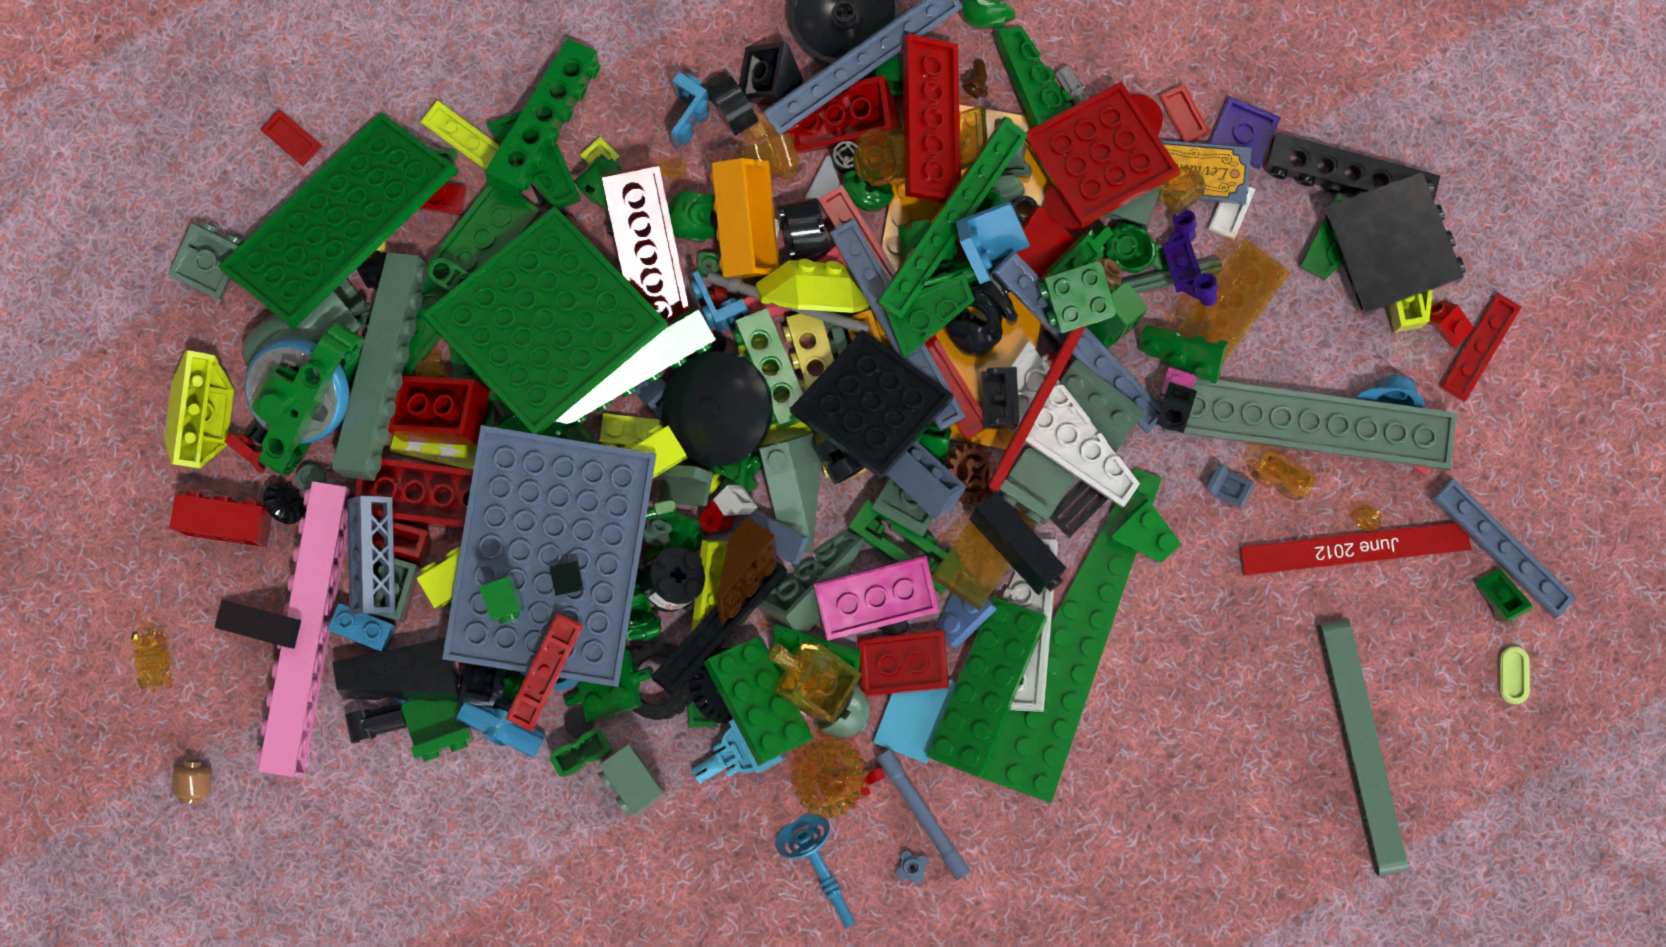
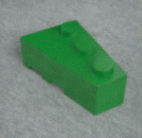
(1128, 315)

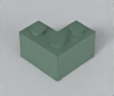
(404, 584)

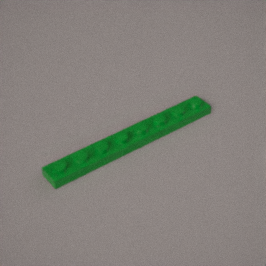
(943, 228)

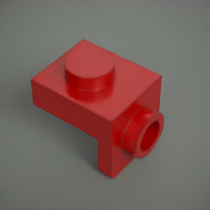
(1450, 322)

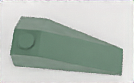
(793, 482)

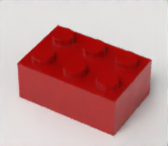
(439, 410)
(221, 519)

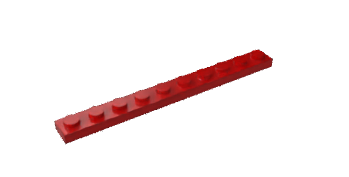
(840, 210)

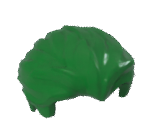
(864, 195)
(1131, 248)

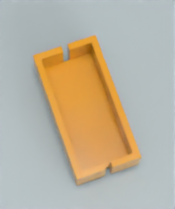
(745, 218)

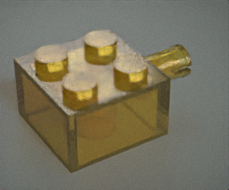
(814, 680)

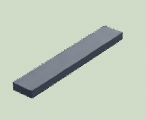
(1503, 548)

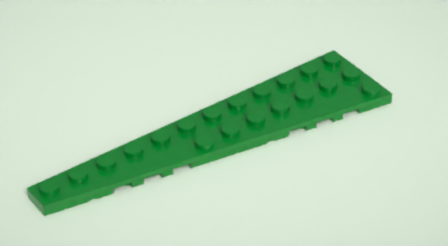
(1034, 743)

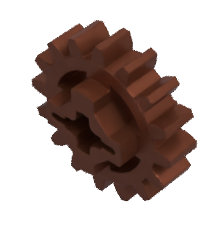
(973, 471)

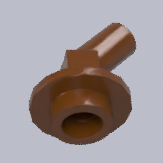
(976, 83)

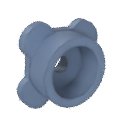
(916, 874)

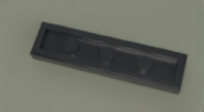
(258, 624)

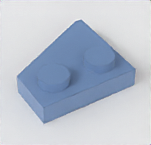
(962, 619)

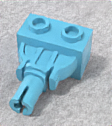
(735, 753)

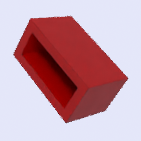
(408, 542)

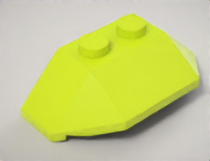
(812, 287)
(198, 411)

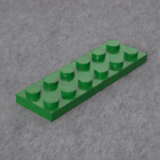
(986, 688)

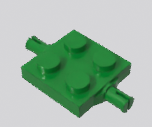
(606, 701)

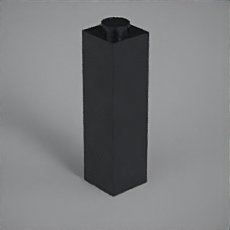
(1018, 544)

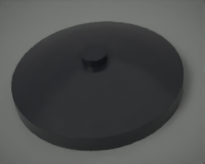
(834, 27)
(718, 408)

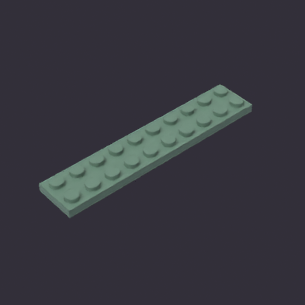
(1322, 424)

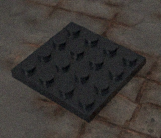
(871, 404)

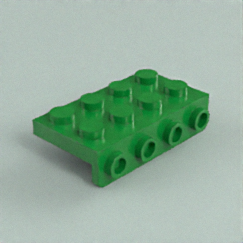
(762, 716)

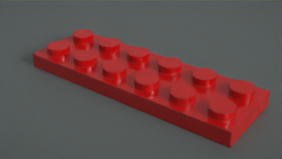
(931, 117)

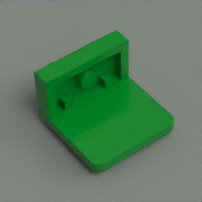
(1077, 297)
(435, 728)

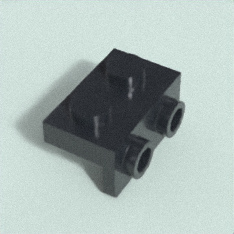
(481, 685)

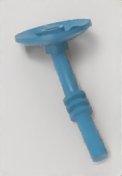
(809, 847)

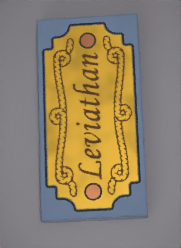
(1221, 166)

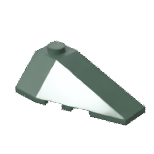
(794, 598)

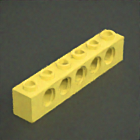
(804, 326)

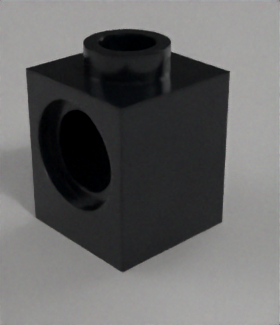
(1176, 398)

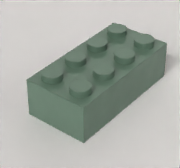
(632, 780)

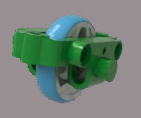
(300, 393)

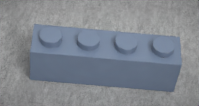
(927, 481)

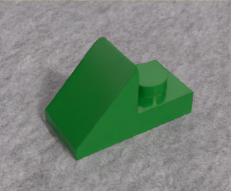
(1503, 596)

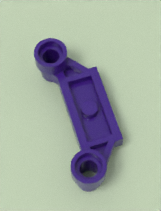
(1183, 262)

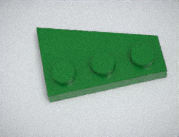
(931, 312)

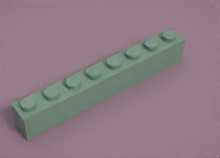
(381, 367)

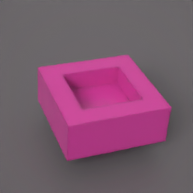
(1177, 377)

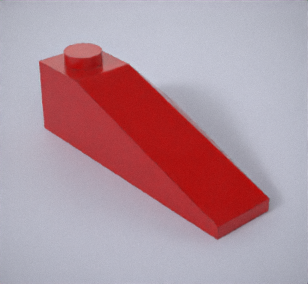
(846, 117)

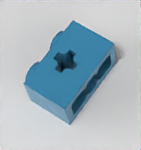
(362, 629)

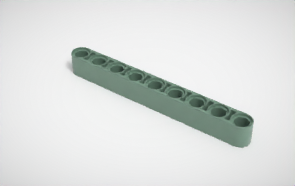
(1364, 747)

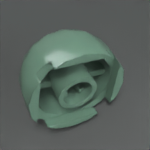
(851, 719)

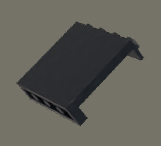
(1393, 243)

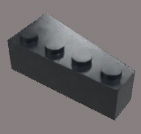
(399, 674)

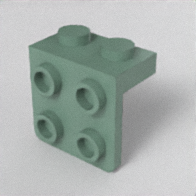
(1036, 486)

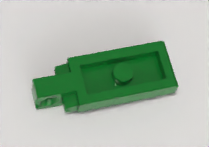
(1084, 250)

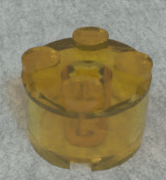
(881, 157)

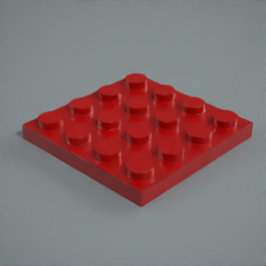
(1101, 154)

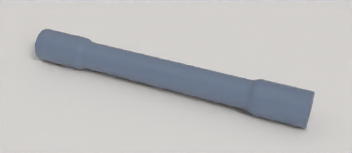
(949, 854)

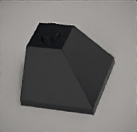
(769, 73)

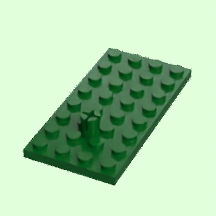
(337, 220)

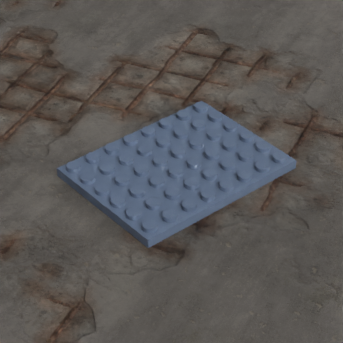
(541, 507)

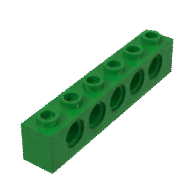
(571, 59)

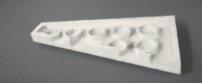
(1067, 434)
(1033, 685)

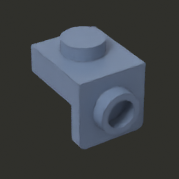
(1230, 487)

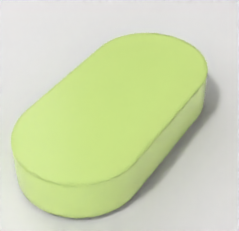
(1514, 675)

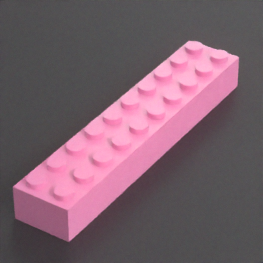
(313, 602)

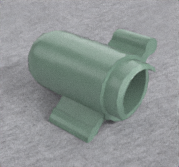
(339, 307)

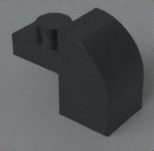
(730, 103)

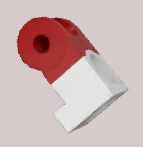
(725, 508)

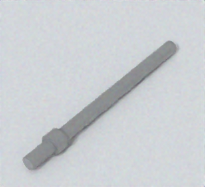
(737, 286)

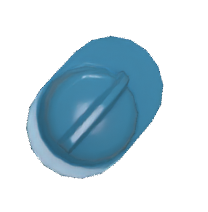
(1394, 390)

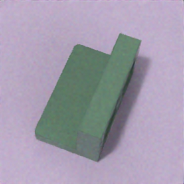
(686, 485)

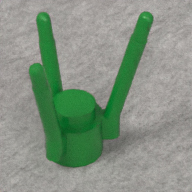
(954, 269)

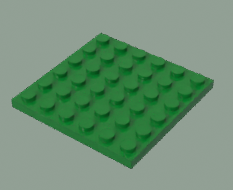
(545, 321)

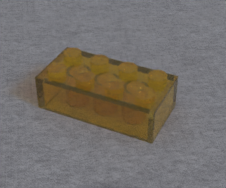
(1242, 294)

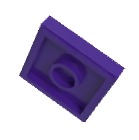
(1245, 127)

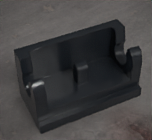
(1000, 398)

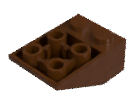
(746, 561)

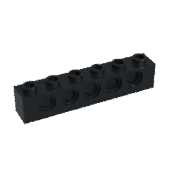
(1338, 161)

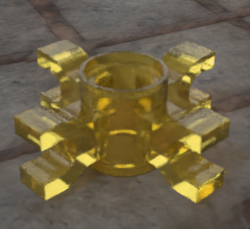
(152, 659)

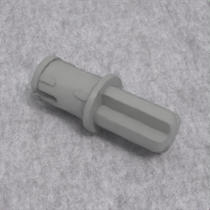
(1072, 85)

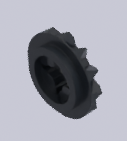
(280, 510)

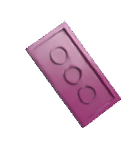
(876, 597)

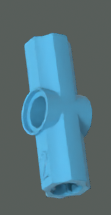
(499, 730)

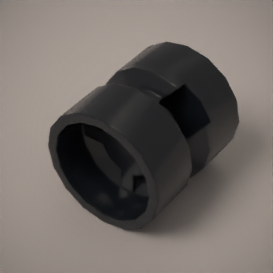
(839, 469)

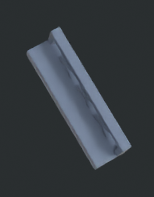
(361, 558)

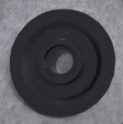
(707, 697)

